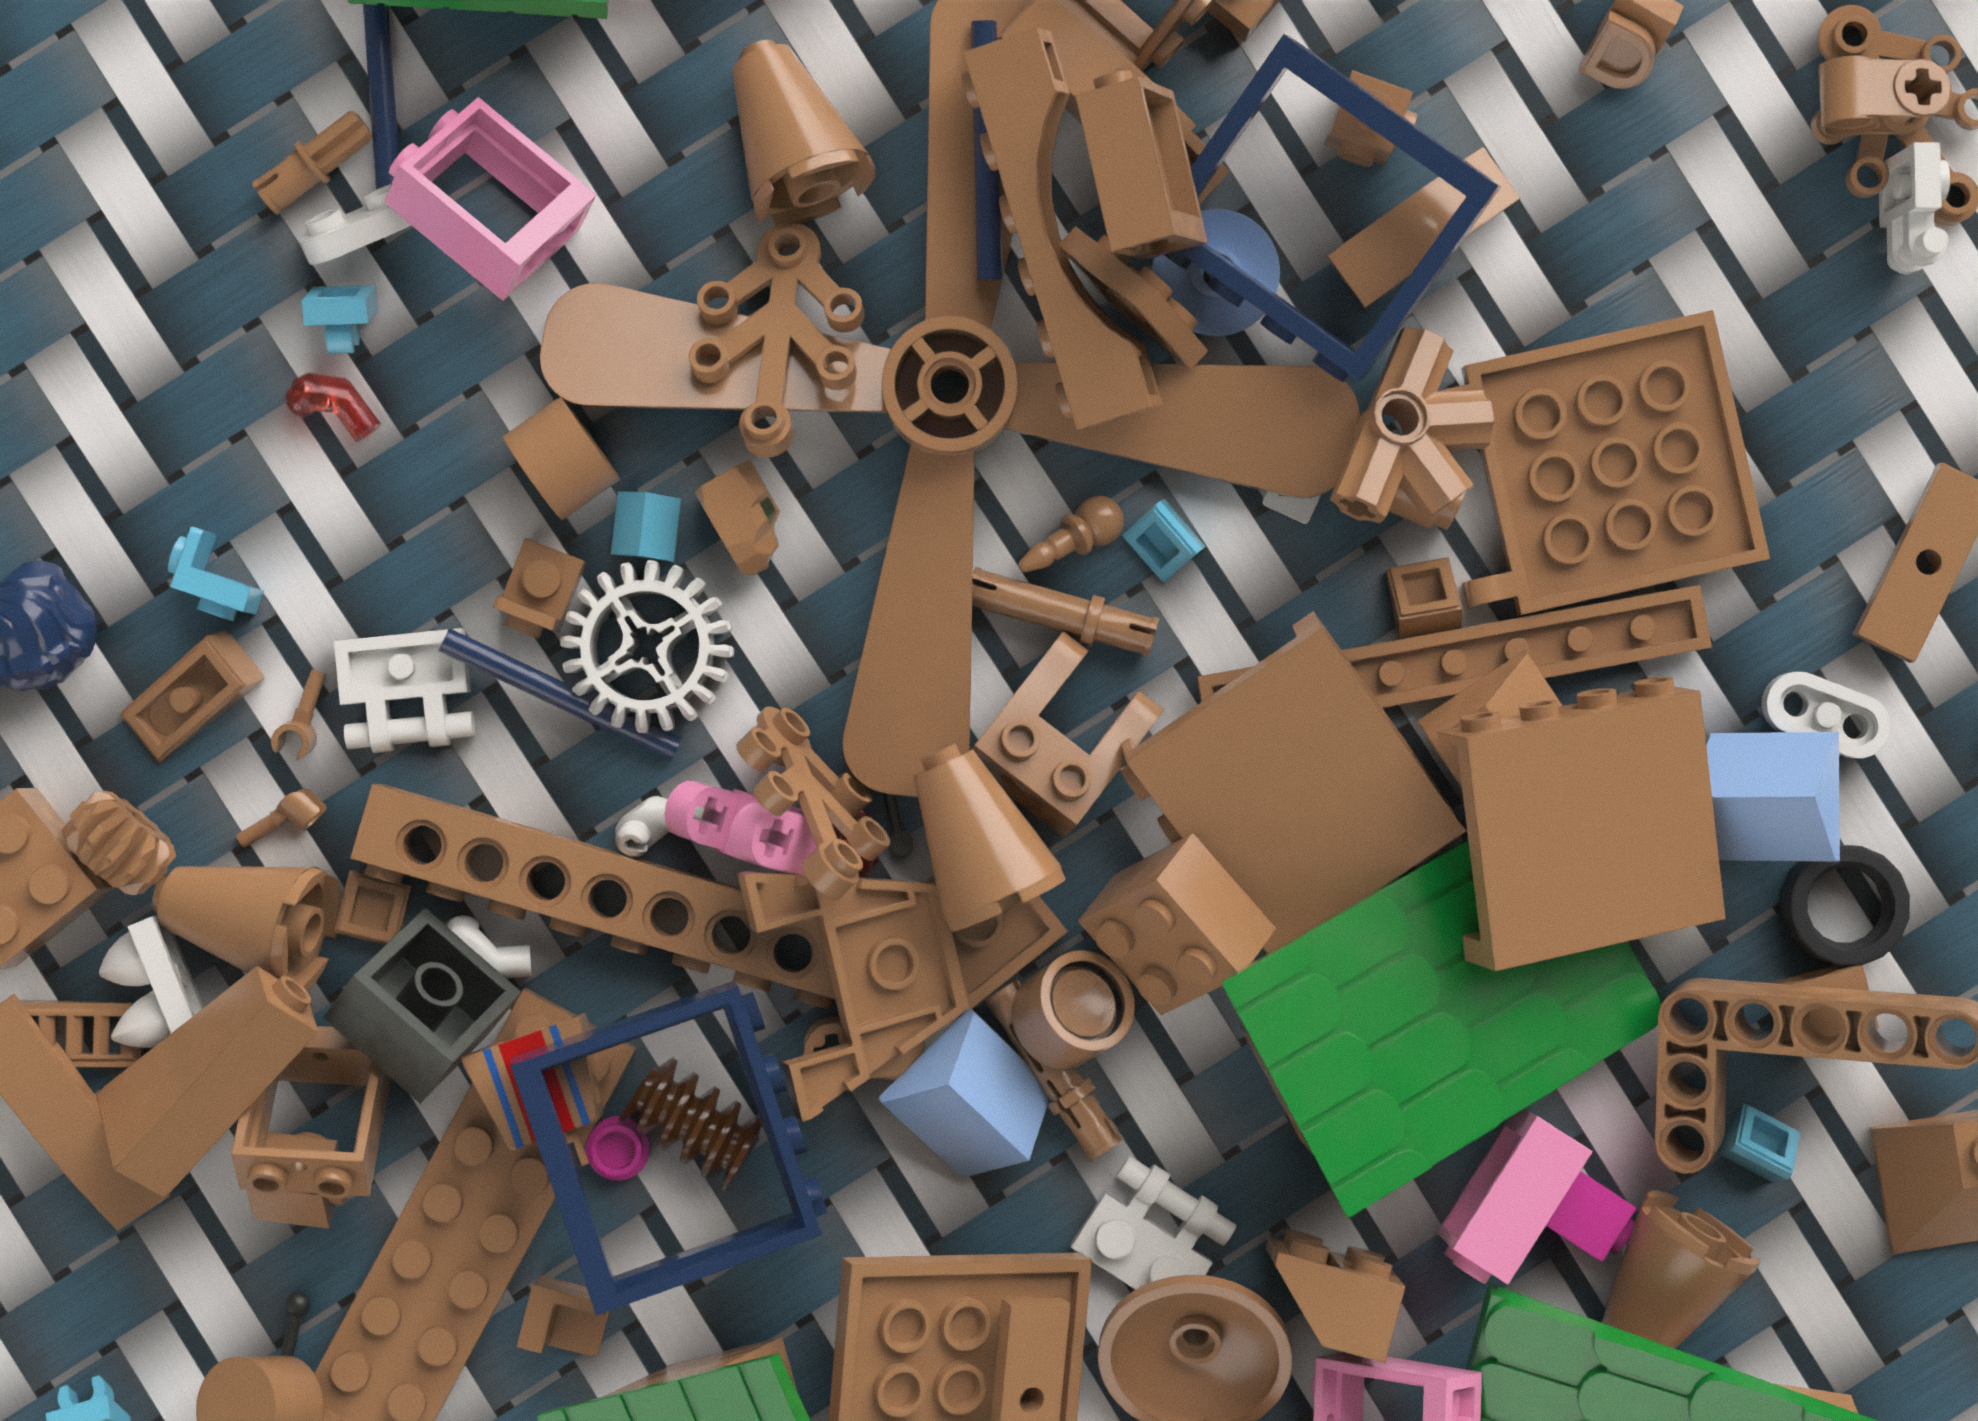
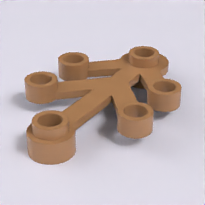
(1872, 147)
(777, 325)
(823, 796)

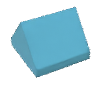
(646, 526)
(1163, 540)
(1761, 1144)

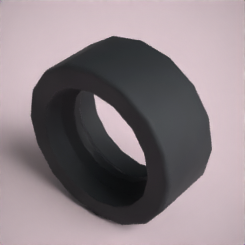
(1879, 941)

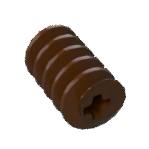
(693, 1121)

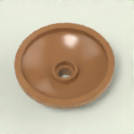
(1176, 1373)

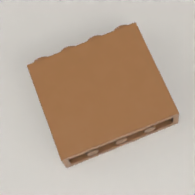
(1295, 785)
(1588, 822)

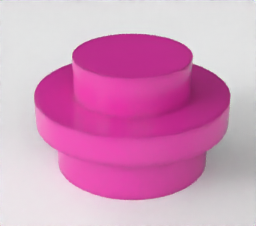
(617, 1148)

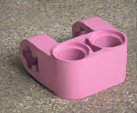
(740, 826)

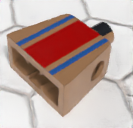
(572, 1085)

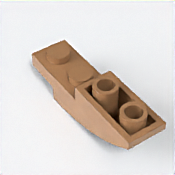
(1088, 56)

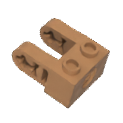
(1040, 763)

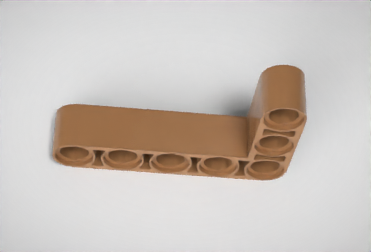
(1790, 1036)

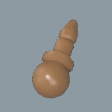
(1095, 523)

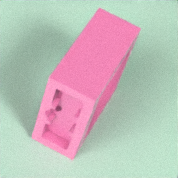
(517, 164)
(1511, 1197)
(1339, 1387)

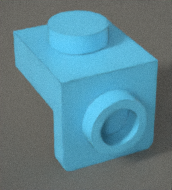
(218, 594)

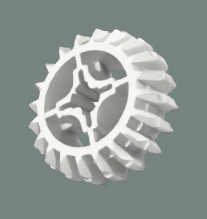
(618, 600)

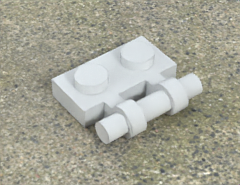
(1907, 207)
(397, 669)
(1137, 1248)

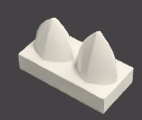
(151, 957)

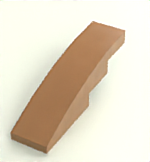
(64, 1116)

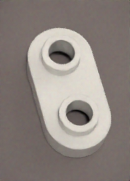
(337, 234)
(1825, 710)

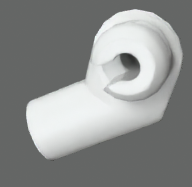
(644, 826)
(508, 961)

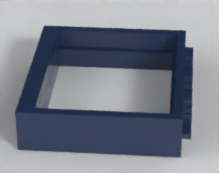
(1280, 316)
(783, 1135)

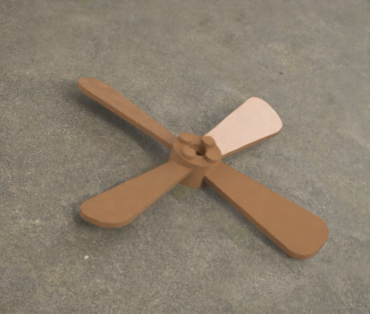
(912, 691)

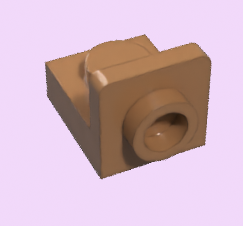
(540, 589)

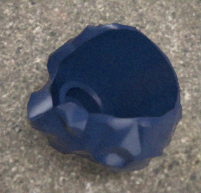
(42, 627)

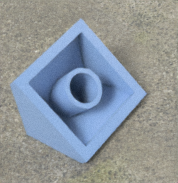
(1775, 795)
(970, 1099)

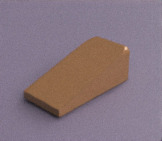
(192, 694)

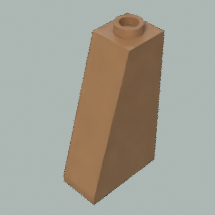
(203, 1078)

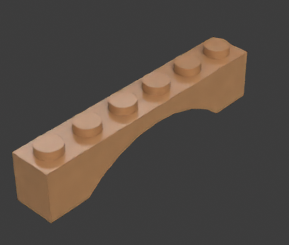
(1021, 103)

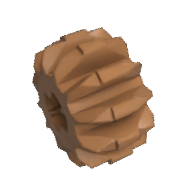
(118, 843)

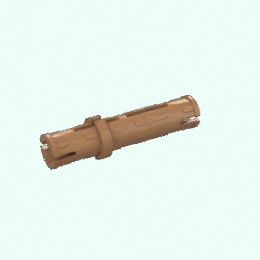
(1064, 612)
(1066, 1089)

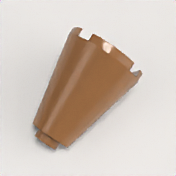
(793, 138)
(978, 840)
(253, 915)
(1675, 1271)

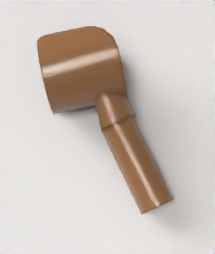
(302, 717)
(300, 808)

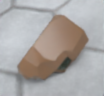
(742, 516)

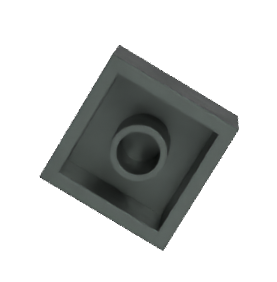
(421, 1005)

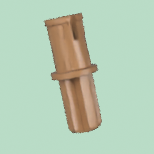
(312, 162)

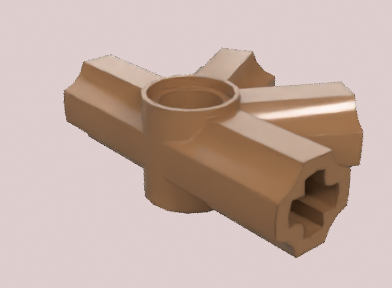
(1430, 429)

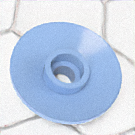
(1241, 243)

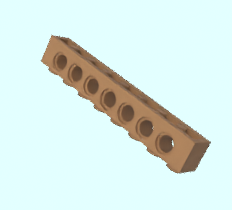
(396, 814)

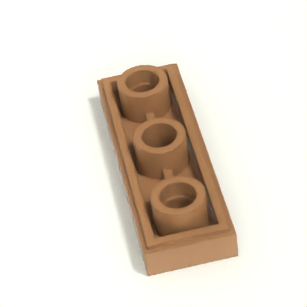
(1906, 599)
(1030, 1359)

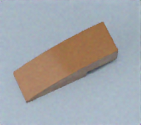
(1394, 244)

